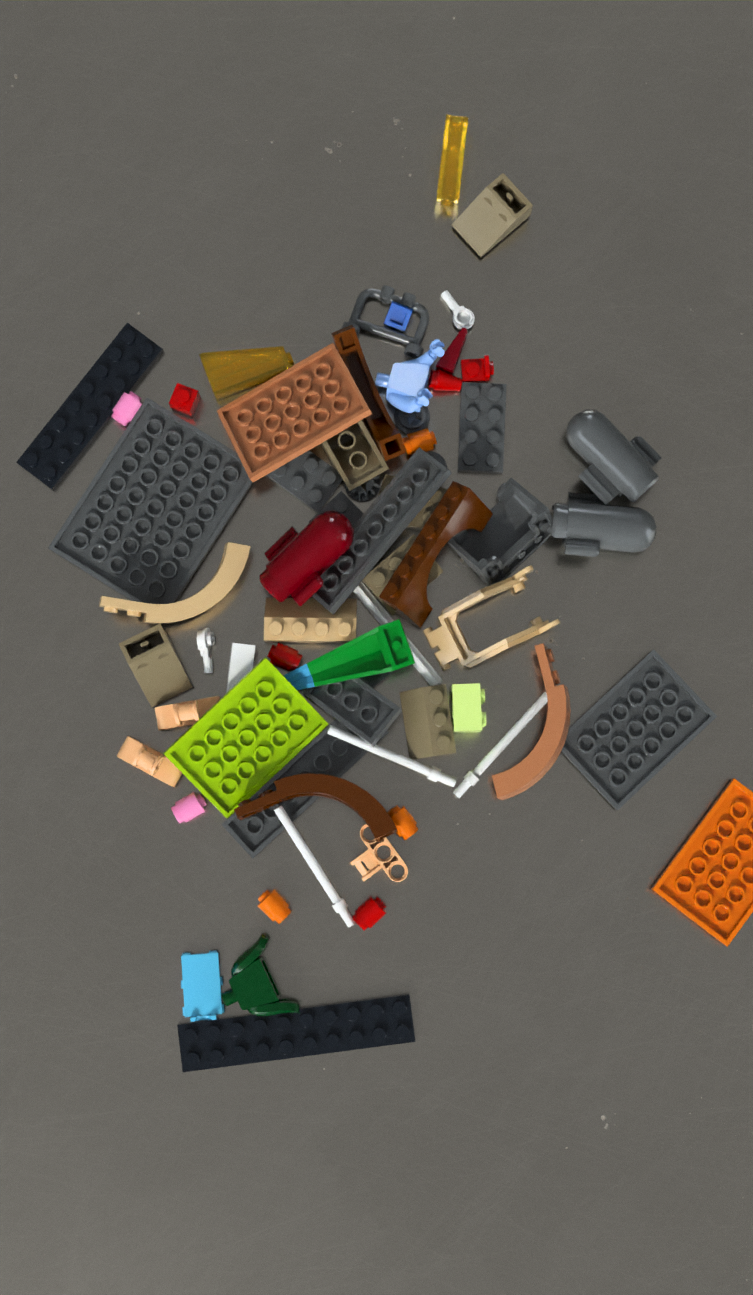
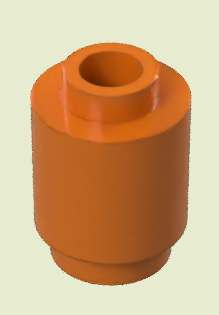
(422, 439)
(403, 821)
(274, 906)

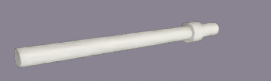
(432, 773)
(471, 777)
(339, 904)

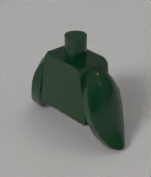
(255, 986)

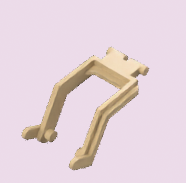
(452, 641)

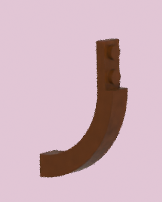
(324, 786)

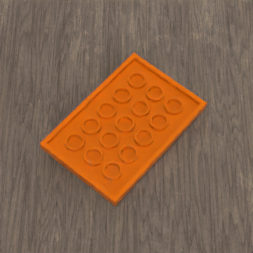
(714, 868)

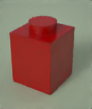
(185, 400)

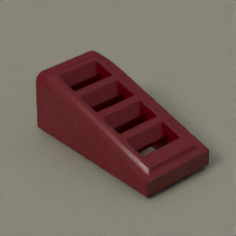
(451, 355)

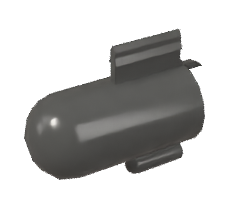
(613, 460)
(592, 526)

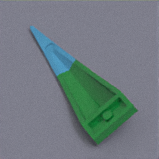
(370, 654)

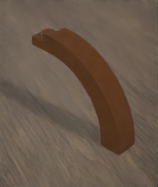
(379, 422)

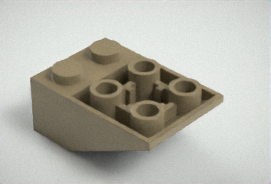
(493, 215)
(156, 665)

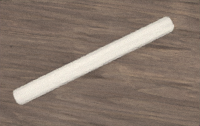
(383, 617)

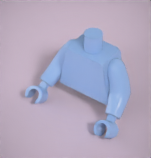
(409, 380)

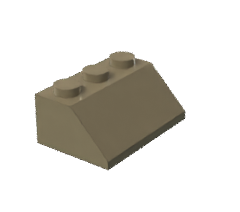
(382, 573)
(427, 722)

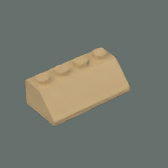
(309, 623)

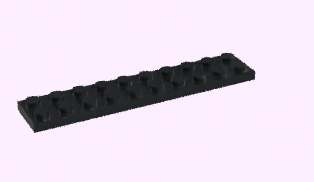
(293, 1035)

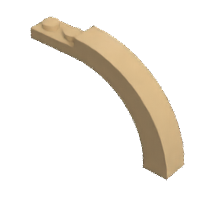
(217, 588)

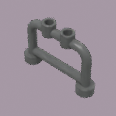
(386, 295)

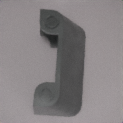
(511, 535)

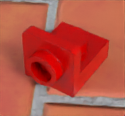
(477, 370)

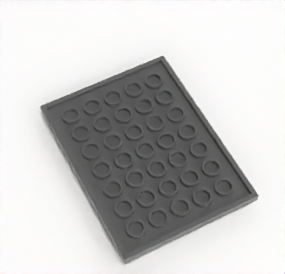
(154, 507)

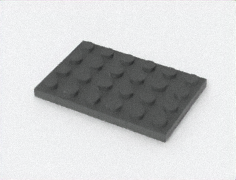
(635, 729)

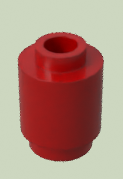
(284, 657)
(369, 912)

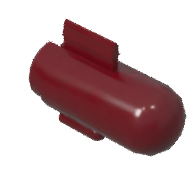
(302, 557)

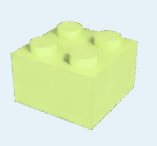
(466, 708)

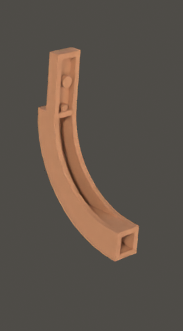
(552, 740)

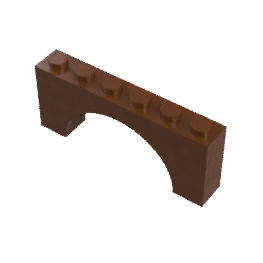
(408, 585)

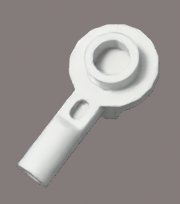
(461, 316)
(205, 640)

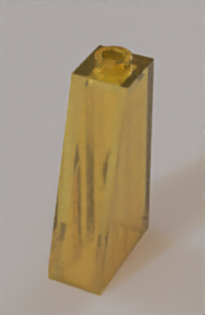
(452, 160)
(243, 369)

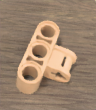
(183, 713)
(149, 761)
(374, 862)

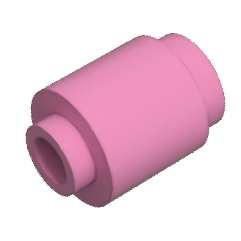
(126, 408)
(189, 807)

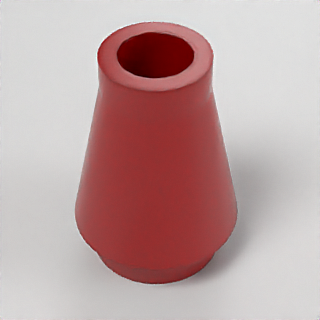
(443, 381)

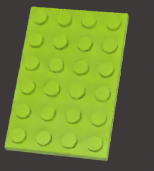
(246, 737)

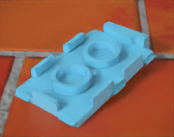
(201, 986)

